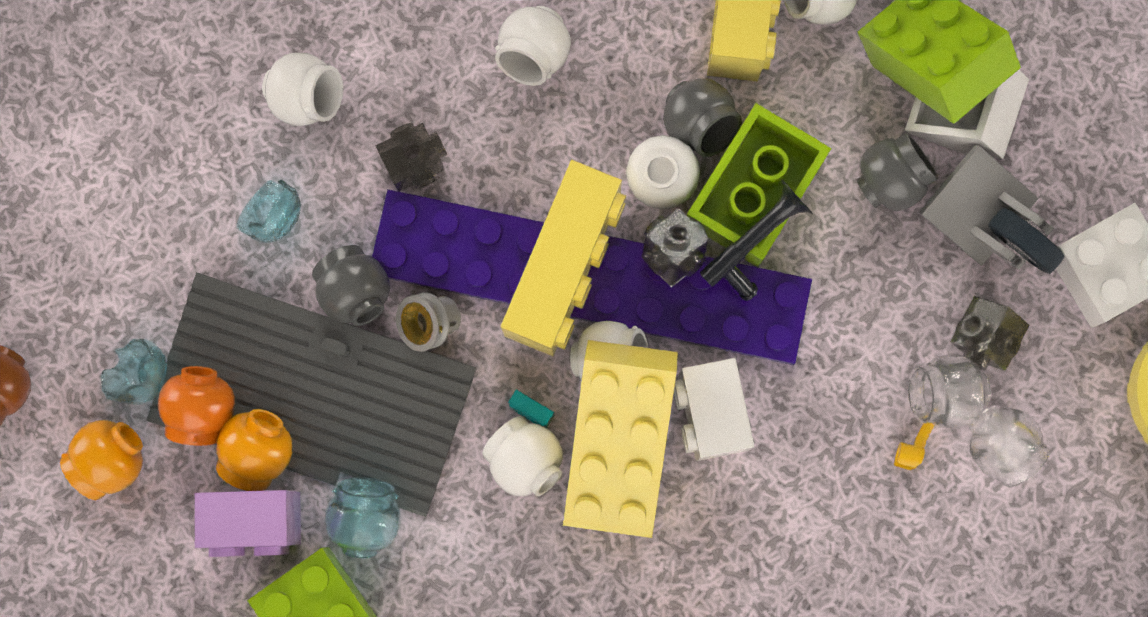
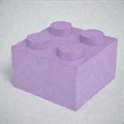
(247, 519)

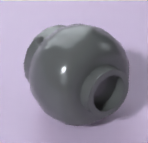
(702, 116)
(895, 173)
(351, 286)

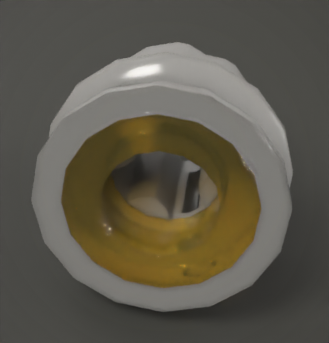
(426, 320)

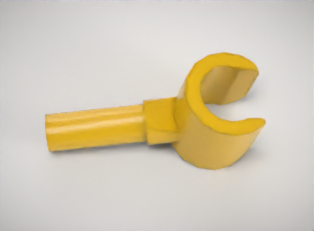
(909, 455)

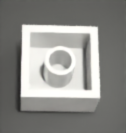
(1108, 265)
(713, 410)

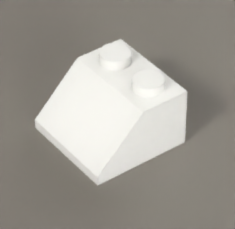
(986, 124)

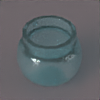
(363, 516)

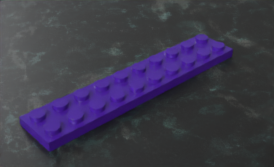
(487, 252)

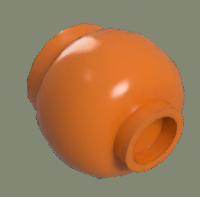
(195, 406)

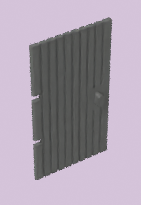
(340, 390)

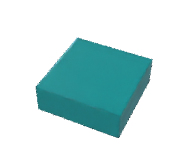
(531, 409)

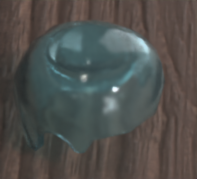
(270, 212)
(137, 375)

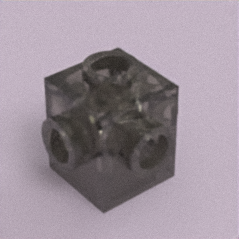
(412, 171)
(675, 246)
(989, 334)

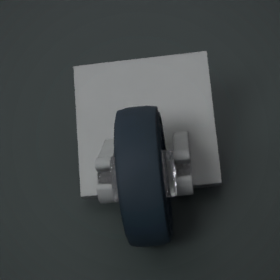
(988, 205)

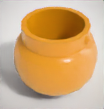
(253, 450)
(102, 458)

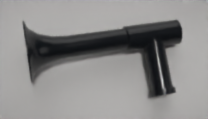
(725, 263)

